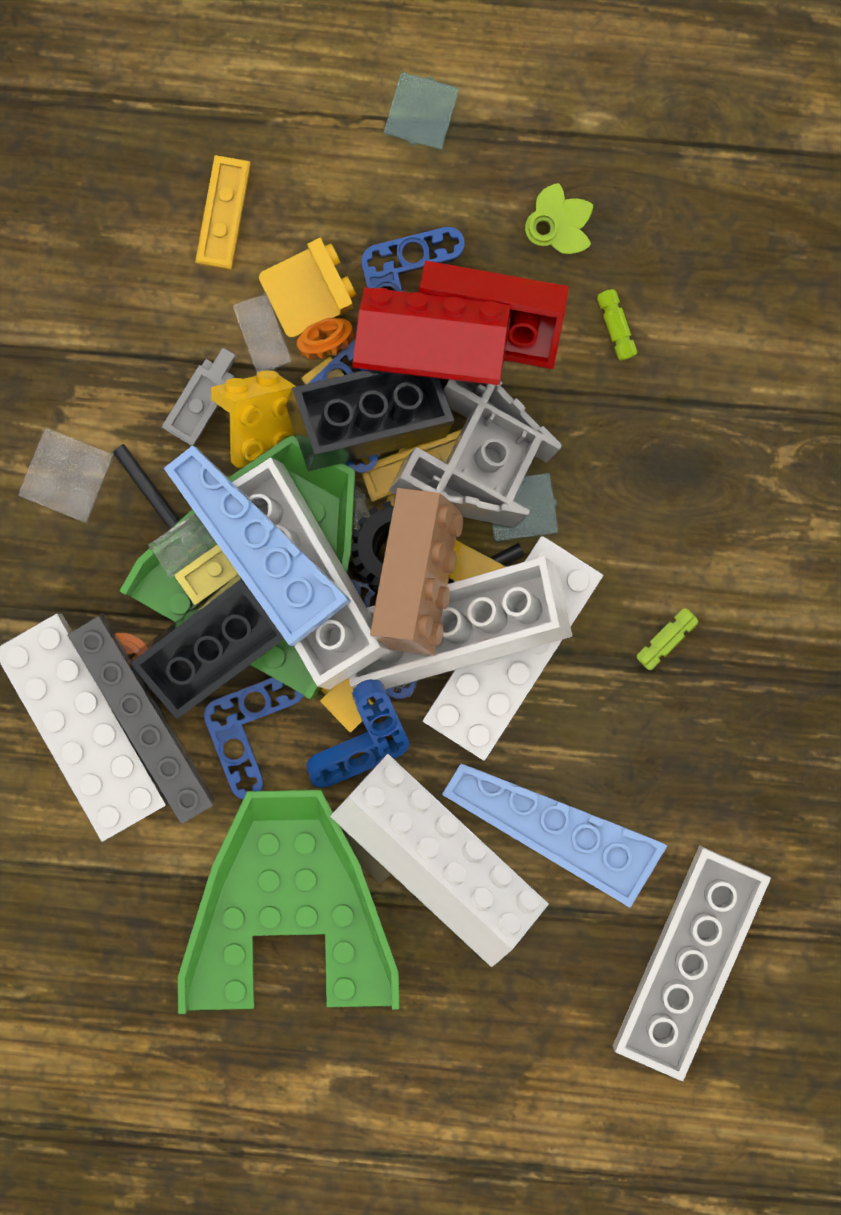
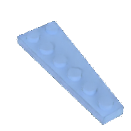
(273, 568)
(582, 843)

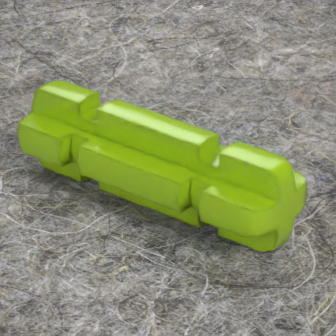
(617, 324)
(667, 639)

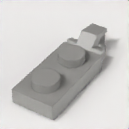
(194, 405)

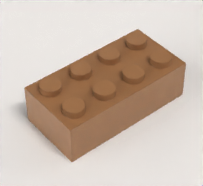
(416, 572)

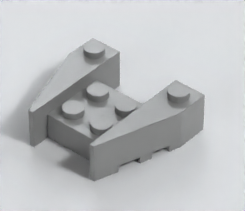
(486, 458)

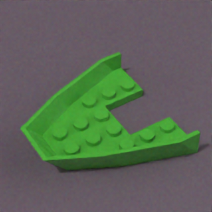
(329, 498)
(286, 874)

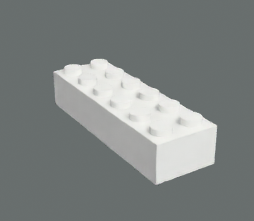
(484, 621)
(343, 641)
(486, 695)
(80, 728)
(440, 860)
(691, 963)

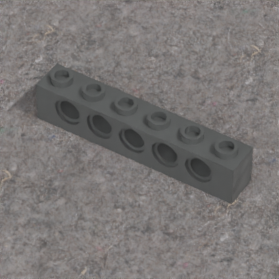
(141, 718)

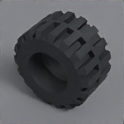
(367, 543)

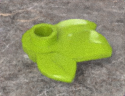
(563, 218)

